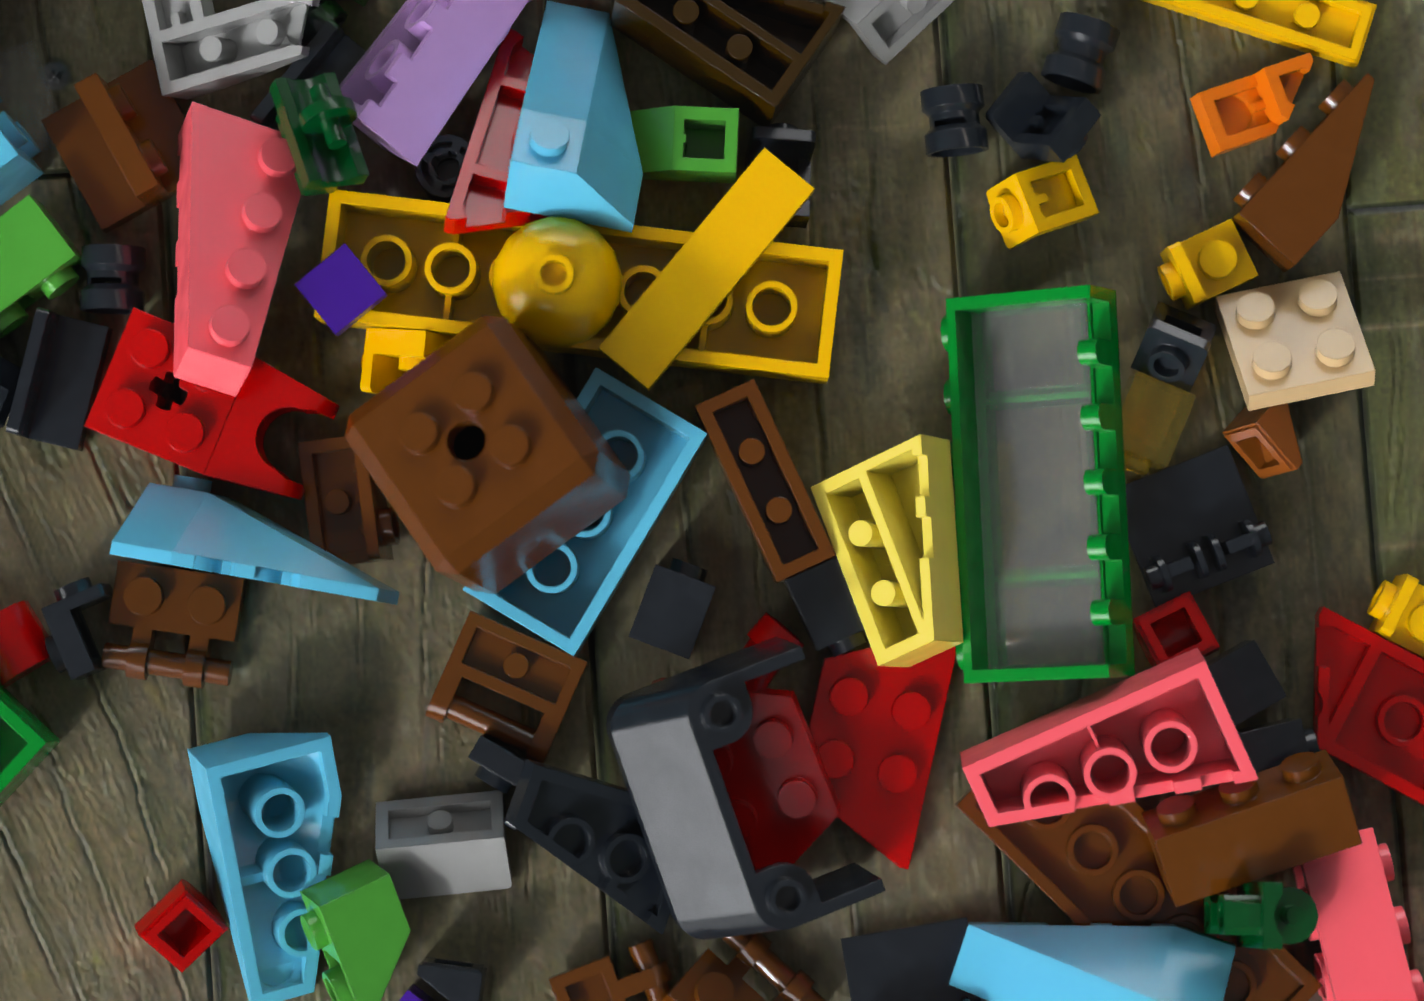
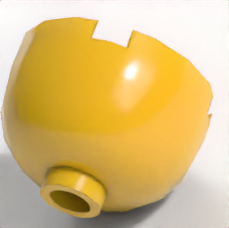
(557, 281)

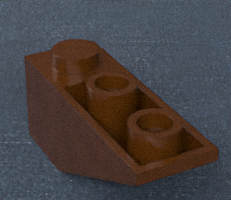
(1308, 189)

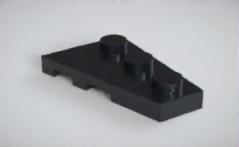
(593, 833)

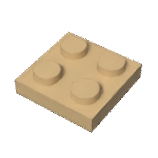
(1294, 341)

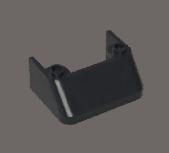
(669, 768)

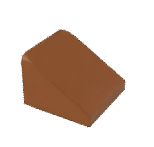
(1265, 440)

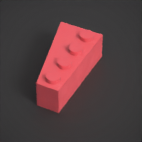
(232, 234)
(1116, 745)
(1359, 926)

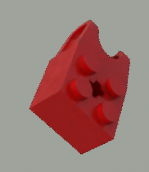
(211, 429)

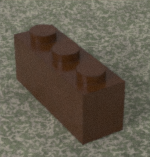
(764, 481)
(1251, 827)

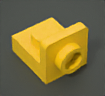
(1040, 201)
(1206, 265)
(393, 353)
(1400, 613)

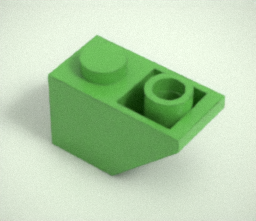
(687, 143)
(33, 261)
(358, 928)

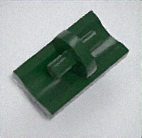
(319, 133)
(1262, 915)

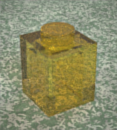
(1152, 421)

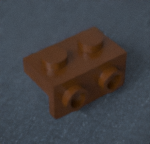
(345, 504)

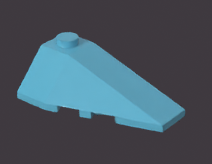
(575, 126)
(220, 535)
(269, 833)
(1091, 962)

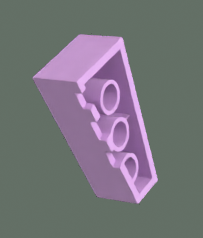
(424, 68)

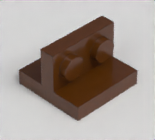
(120, 144)

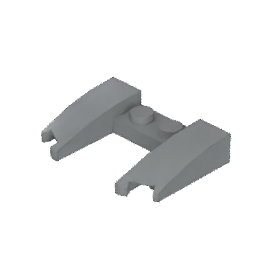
(213, 51)

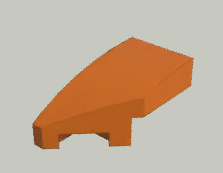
(1249, 106)

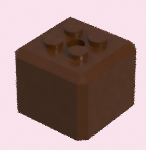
(531, 486)

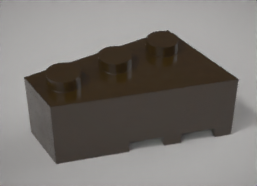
(735, 49)

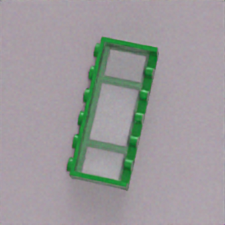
(1039, 485)

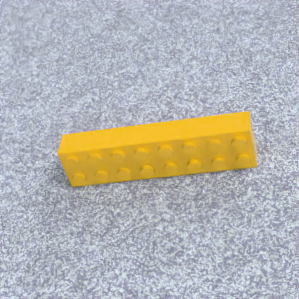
(439, 282)

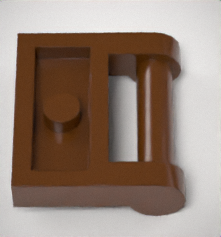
(515, 668)

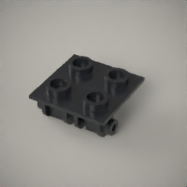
(1194, 527)
(906, 963)

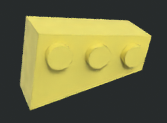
(899, 548)

